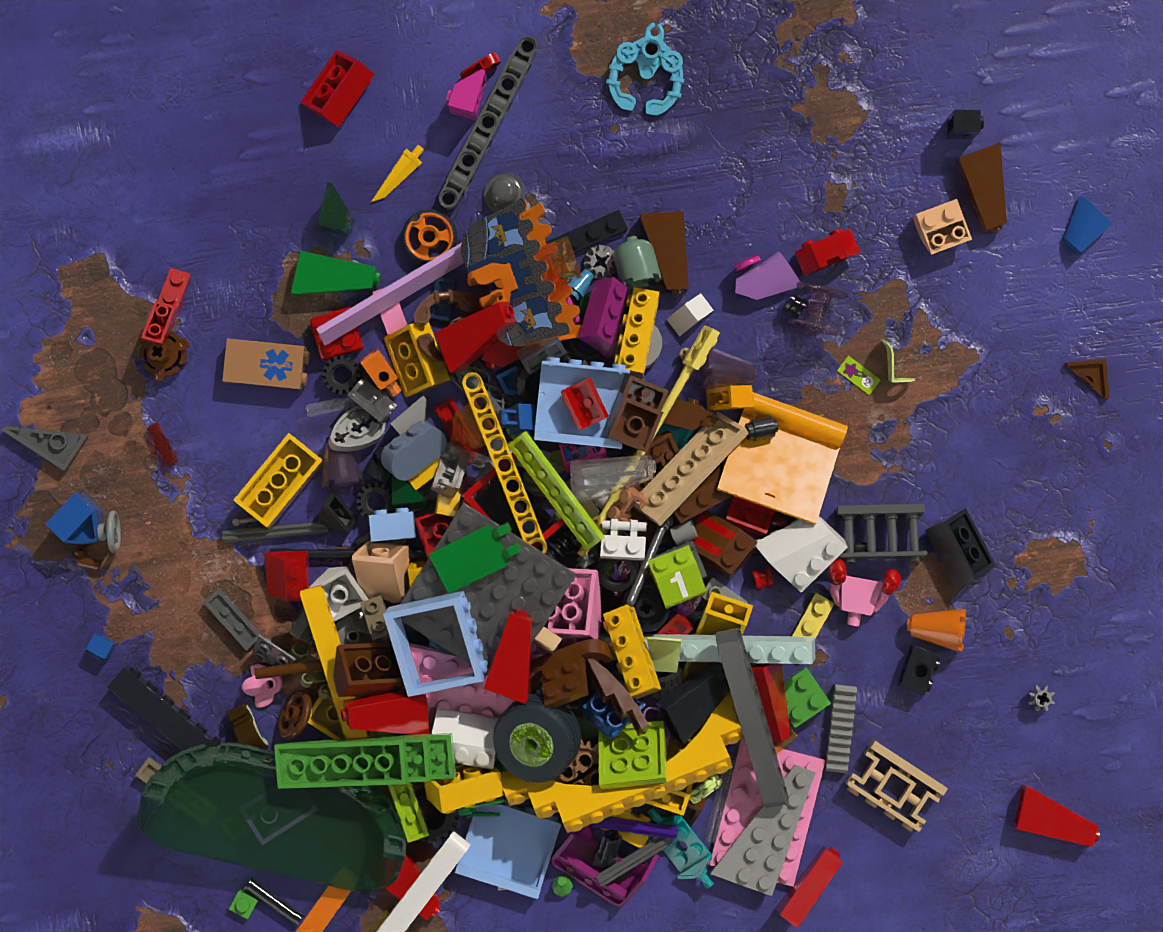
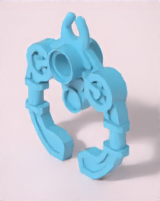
(648, 64)

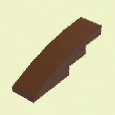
(612, 690)

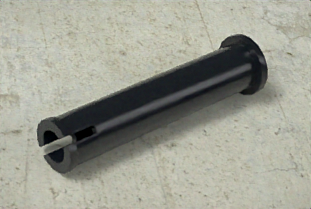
(274, 901)

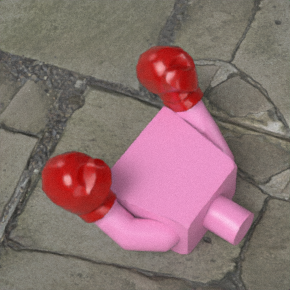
(858, 594)

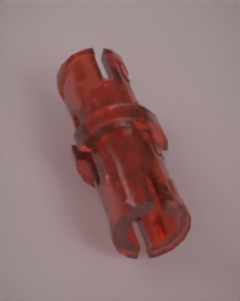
(162, 444)

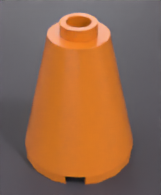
(940, 628)

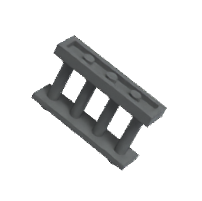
(891, 513)

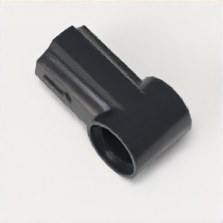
(607, 853)

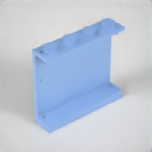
(554, 418)

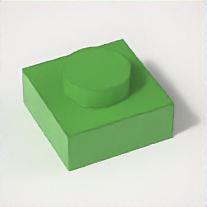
(243, 904)

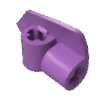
(767, 278)

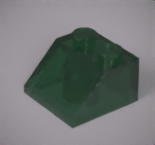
(334, 213)

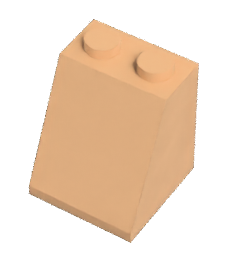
(382, 570)

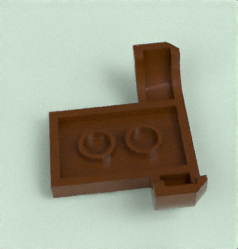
(565, 671)

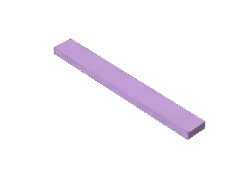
(390, 295)

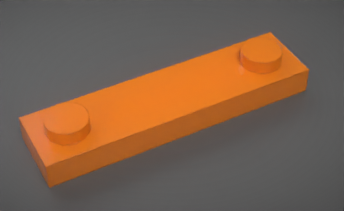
(324, 910)

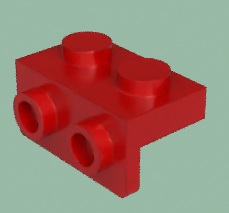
(584, 404)
(749, 516)

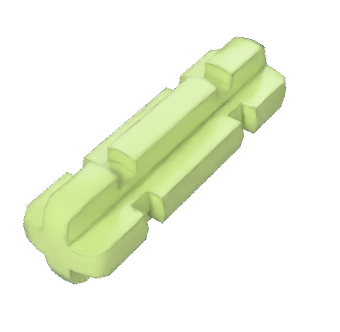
(705, 789)

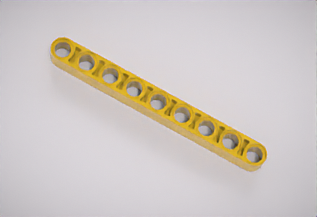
(504, 453)
(326, 641)

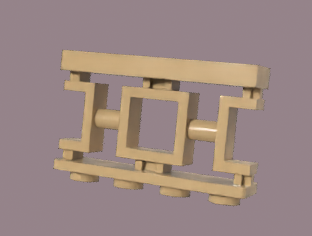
(904, 772)

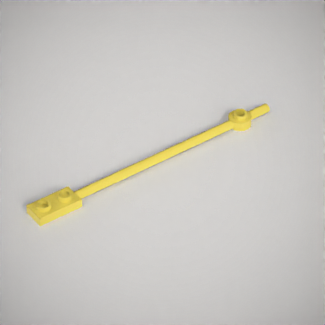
(694, 360)

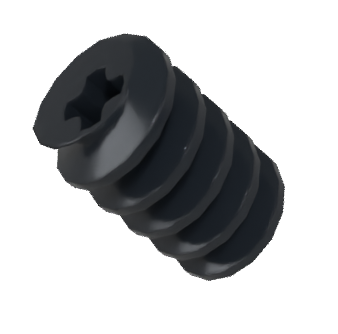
(560, 543)

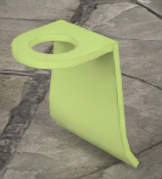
(890, 355)
(664, 653)

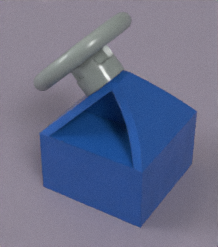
(81, 523)

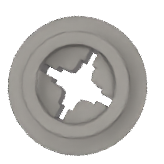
(590, 261)

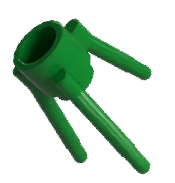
(469, 812)

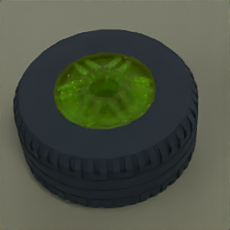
(536, 740)

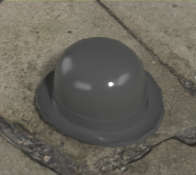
(503, 191)

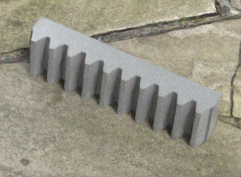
(840, 728)

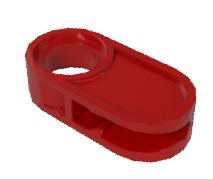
(486, 63)

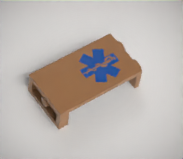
(265, 364)

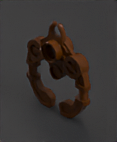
(465, 303)

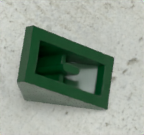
(405, 496)

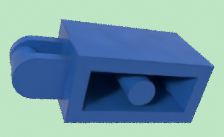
(519, 418)

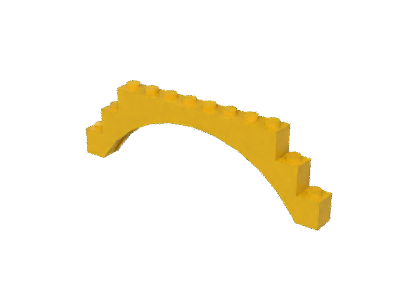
(589, 804)

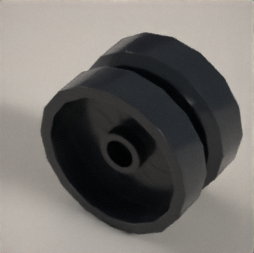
(658, 614)

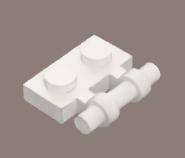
(623, 547)

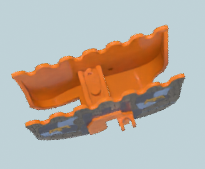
(504, 252)

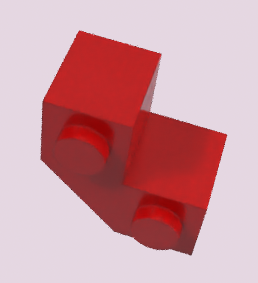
(827, 251)

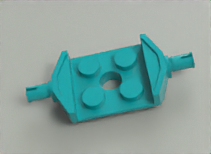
(690, 860)

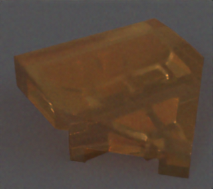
(466, 430)

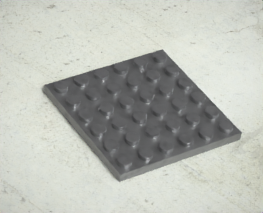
(528, 583)

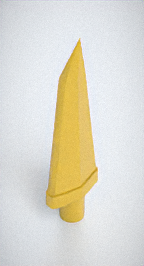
(403, 168)

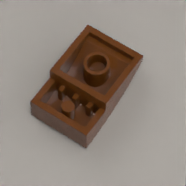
(636, 412)

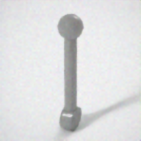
(236, 522)

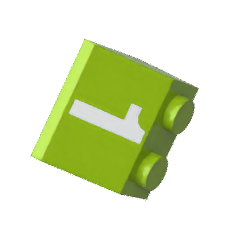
(677, 576)

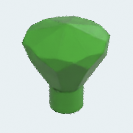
(562, 885)

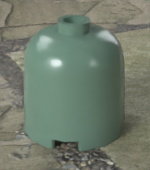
(636, 263)

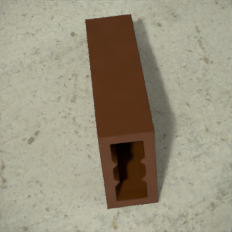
(985, 186)
(667, 237)

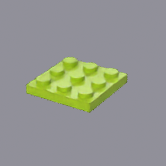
(633, 758)

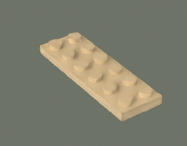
(690, 468)

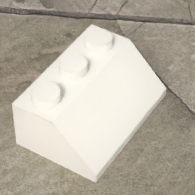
(471, 736)

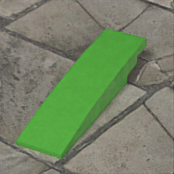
(365, 761)

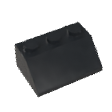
(498, 510)
(960, 548)

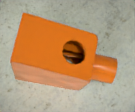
(375, 364)

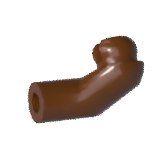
(83, 559)

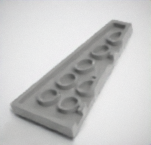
(764, 843)

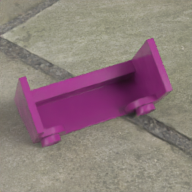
(576, 859)

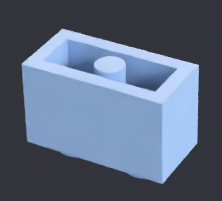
(392, 525)

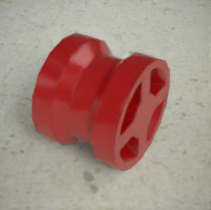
(763, 579)

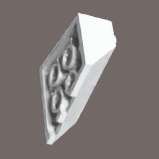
(802, 550)

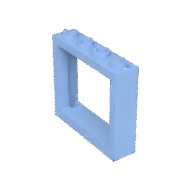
(402, 649)

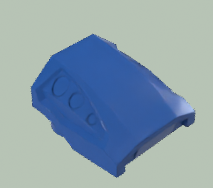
(605, 716)

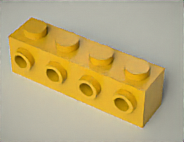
(638, 330)
(631, 651)

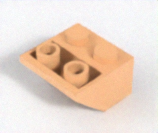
(942, 227)

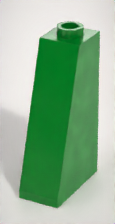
(330, 275)

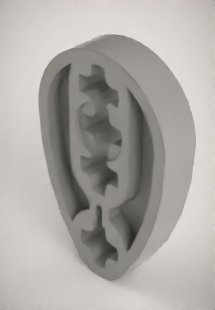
(353, 440)

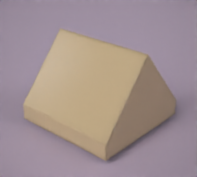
(547, 640)

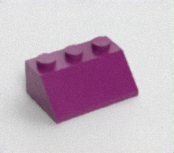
(604, 315)

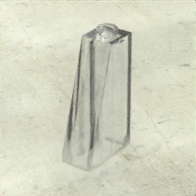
(605, 476)

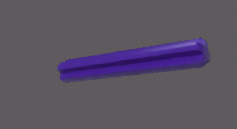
(638, 827)

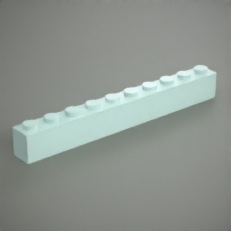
(759, 648)

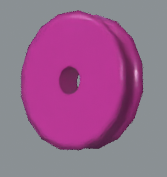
(749, 262)

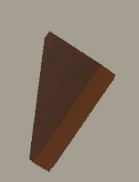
(1093, 374)

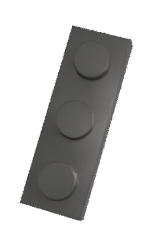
(232, 618)

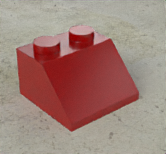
(287, 574)

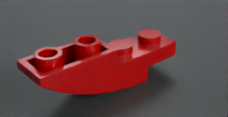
(167, 307)

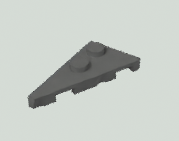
(54, 446)

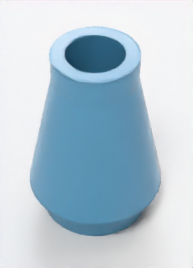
(581, 285)

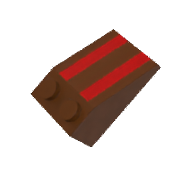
(722, 544)

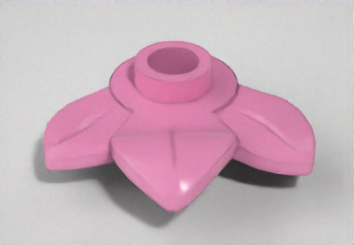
(260, 687)

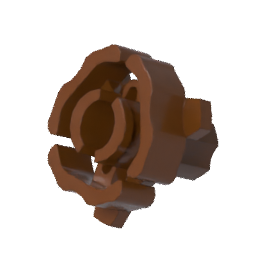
(149, 351)

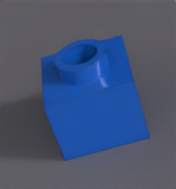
(101, 646)

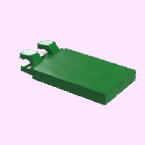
(473, 557)

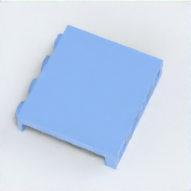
(510, 848)

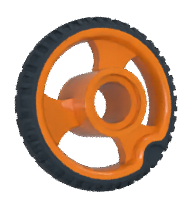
(418, 221)

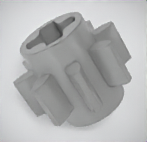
(1048, 699)

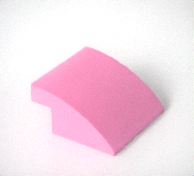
(577, 612)

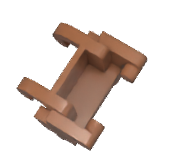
(626, 501)

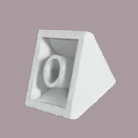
(341, 591)

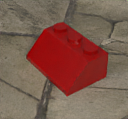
(337, 88)

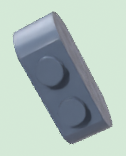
(413, 450)

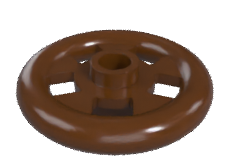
(295, 714)

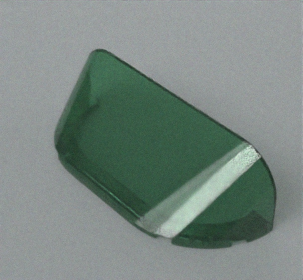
(230, 810)

